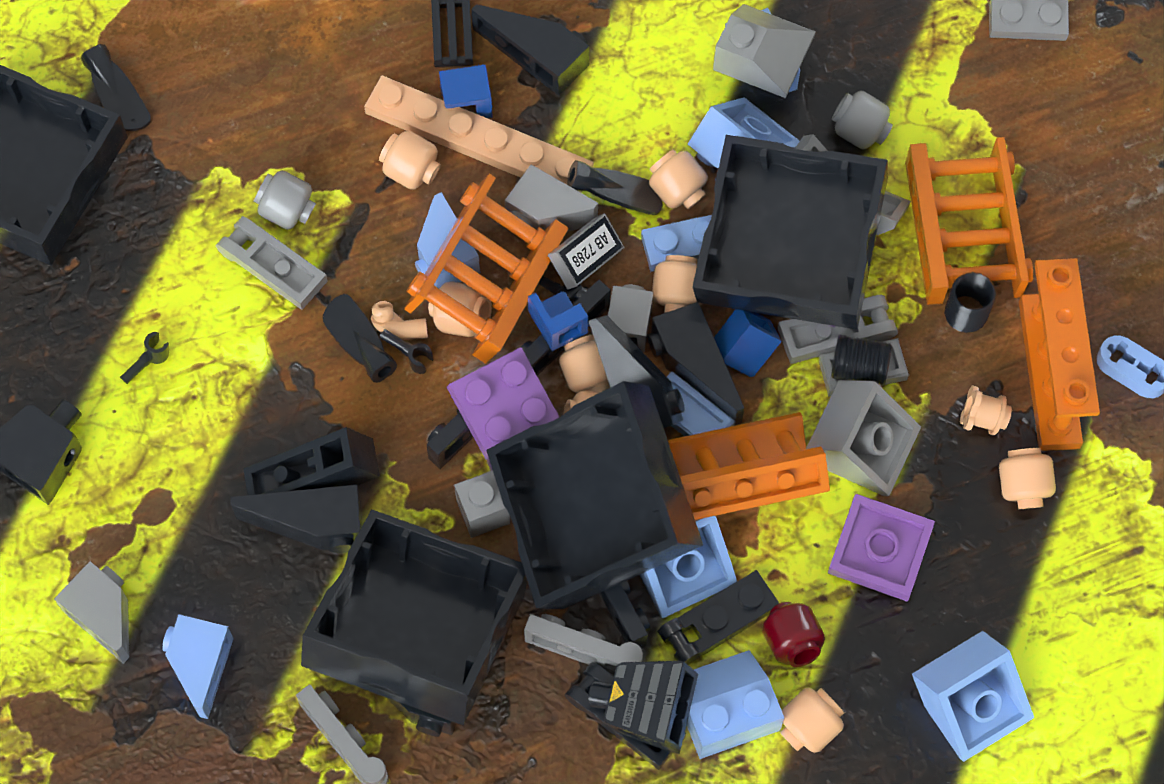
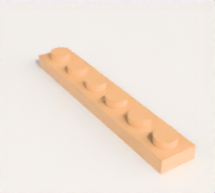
(467, 131)

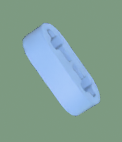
(1132, 367)

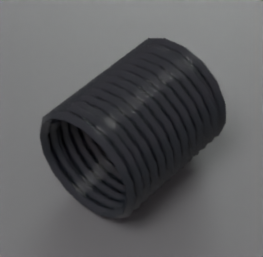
(974, 286)
(861, 360)

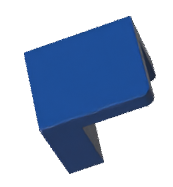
(466, 88)
(558, 319)
(747, 341)

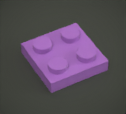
(502, 400)
(881, 547)

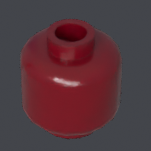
(793, 634)

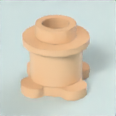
(985, 411)

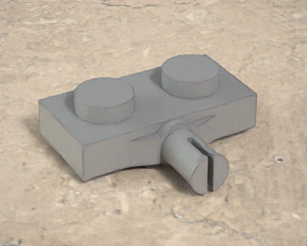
(1029, 19)

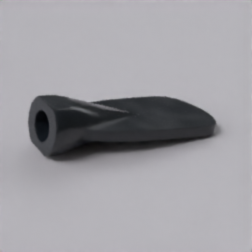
(115, 88)
(615, 187)
(358, 337)

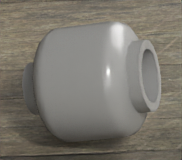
(862, 119)
(284, 200)

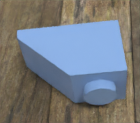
(435, 230)
(198, 657)

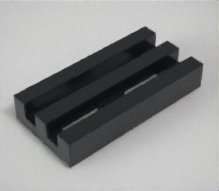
(452, 60)

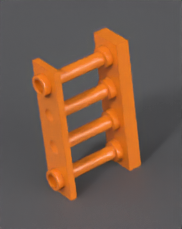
(934, 240)
(524, 271)
(1058, 355)
(749, 466)

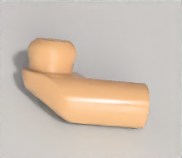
(385, 318)

